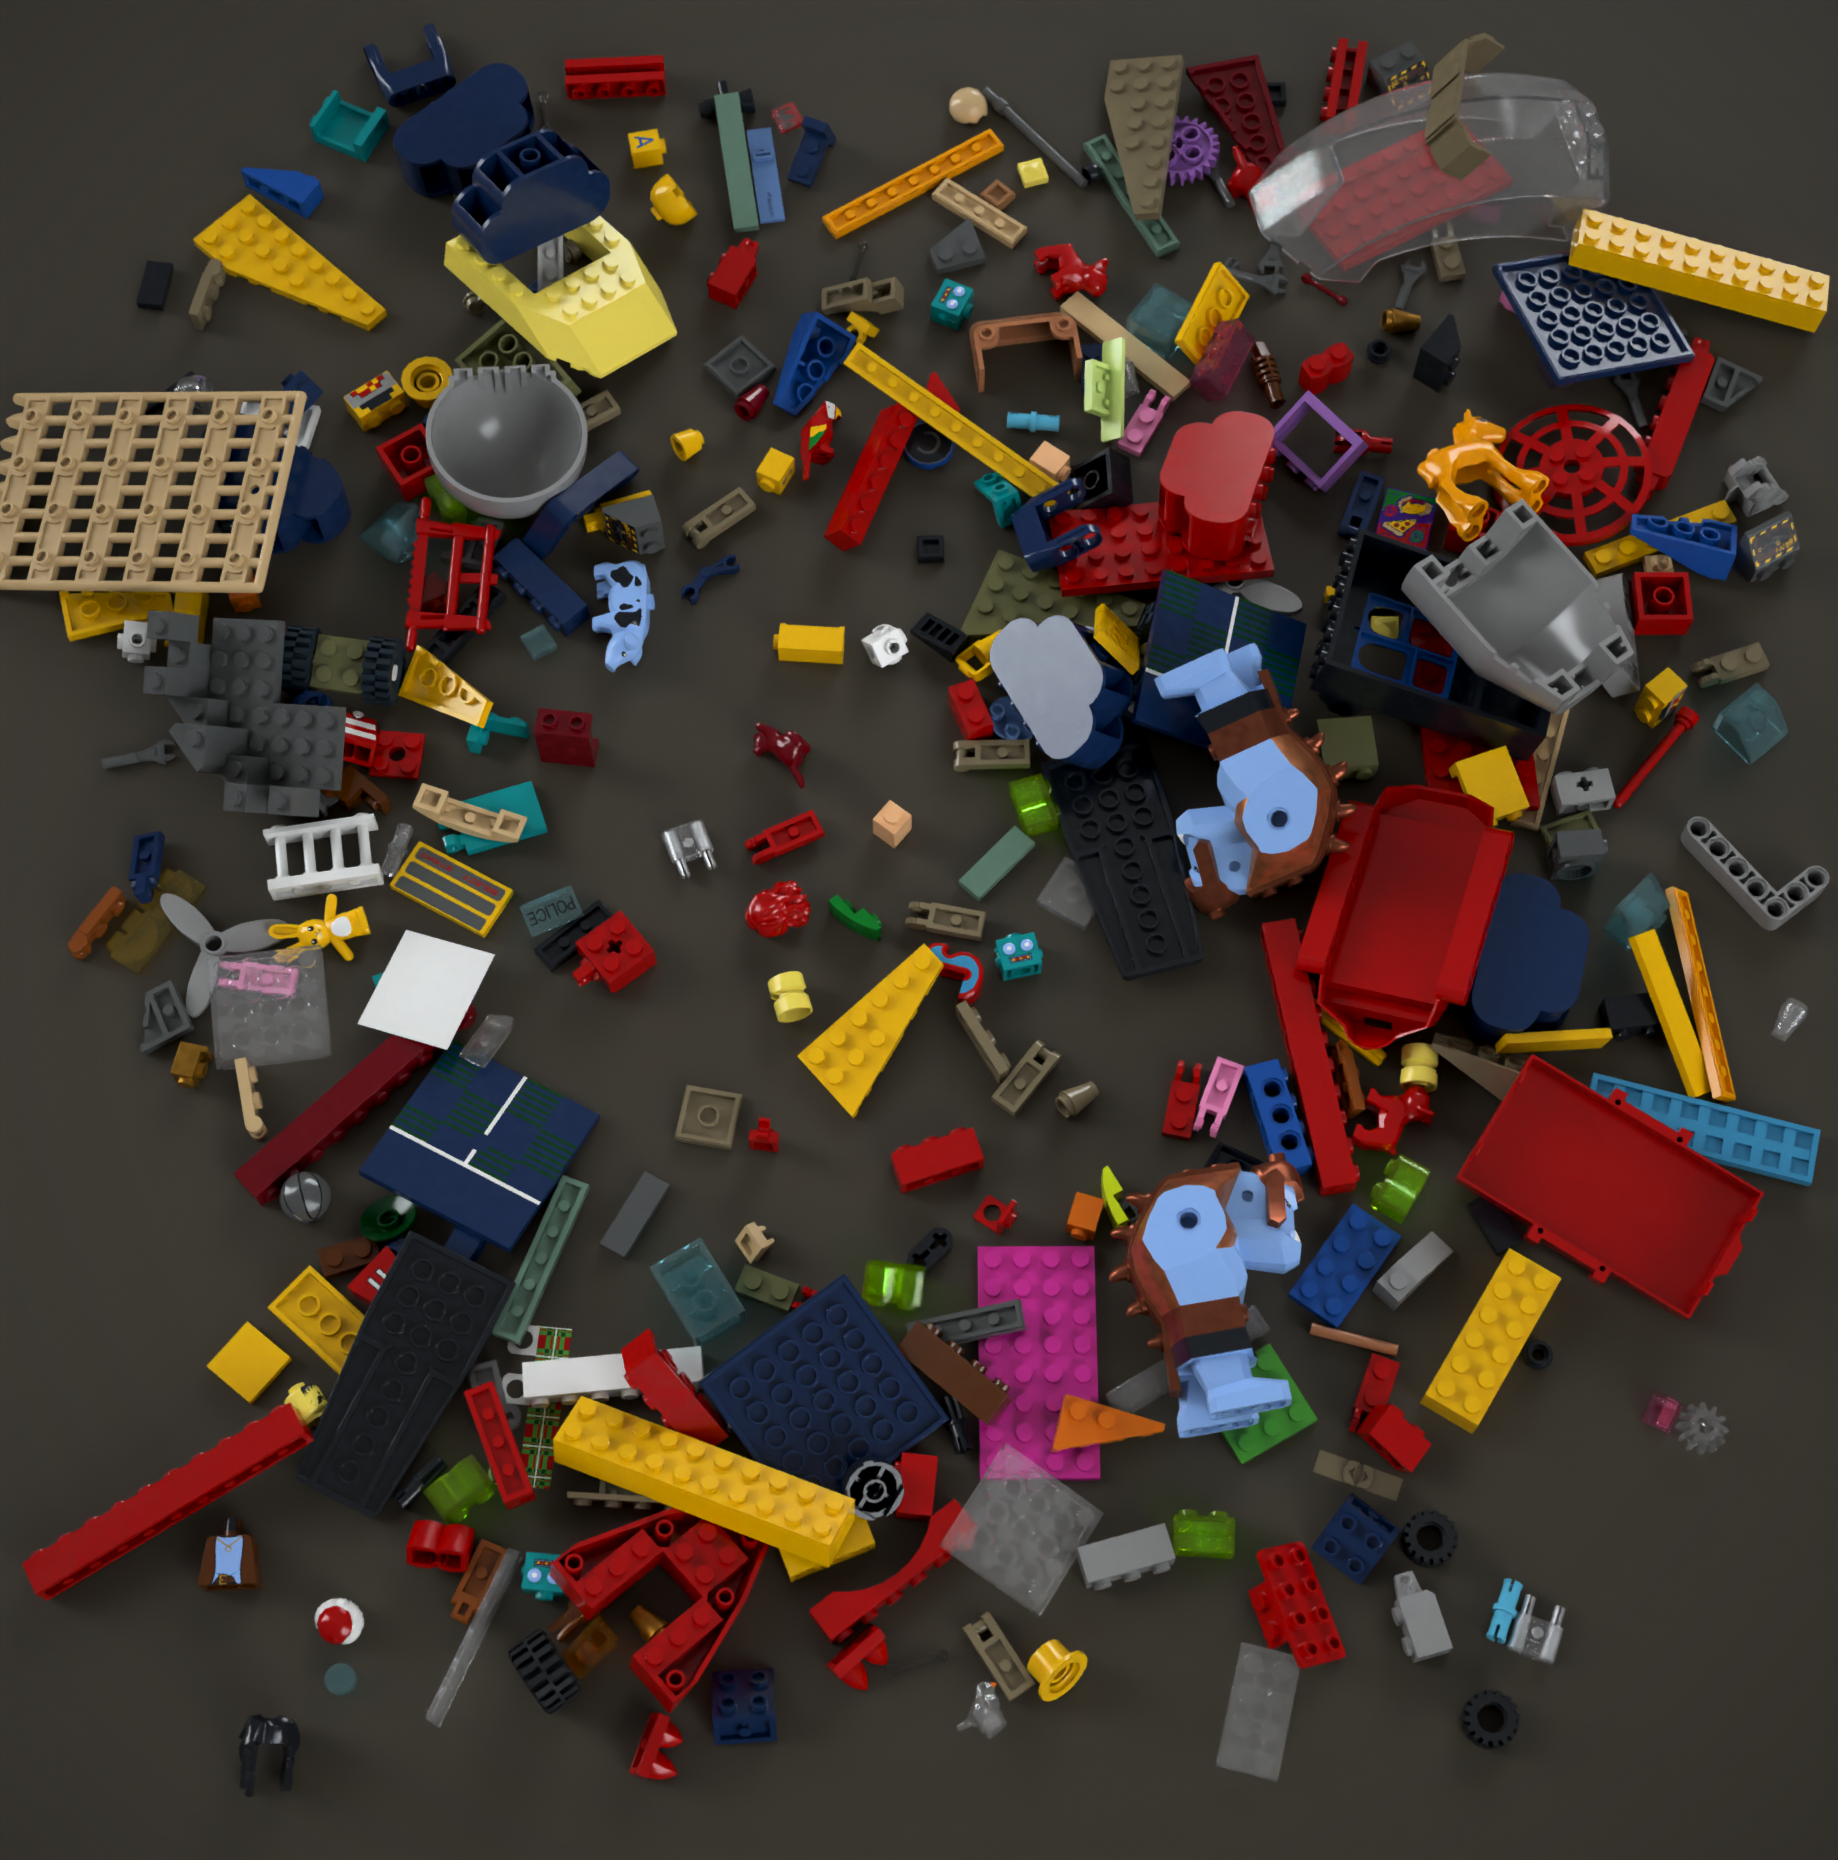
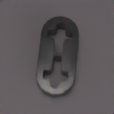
(925, 1246)

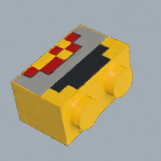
(376, 401)
(1660, 698)

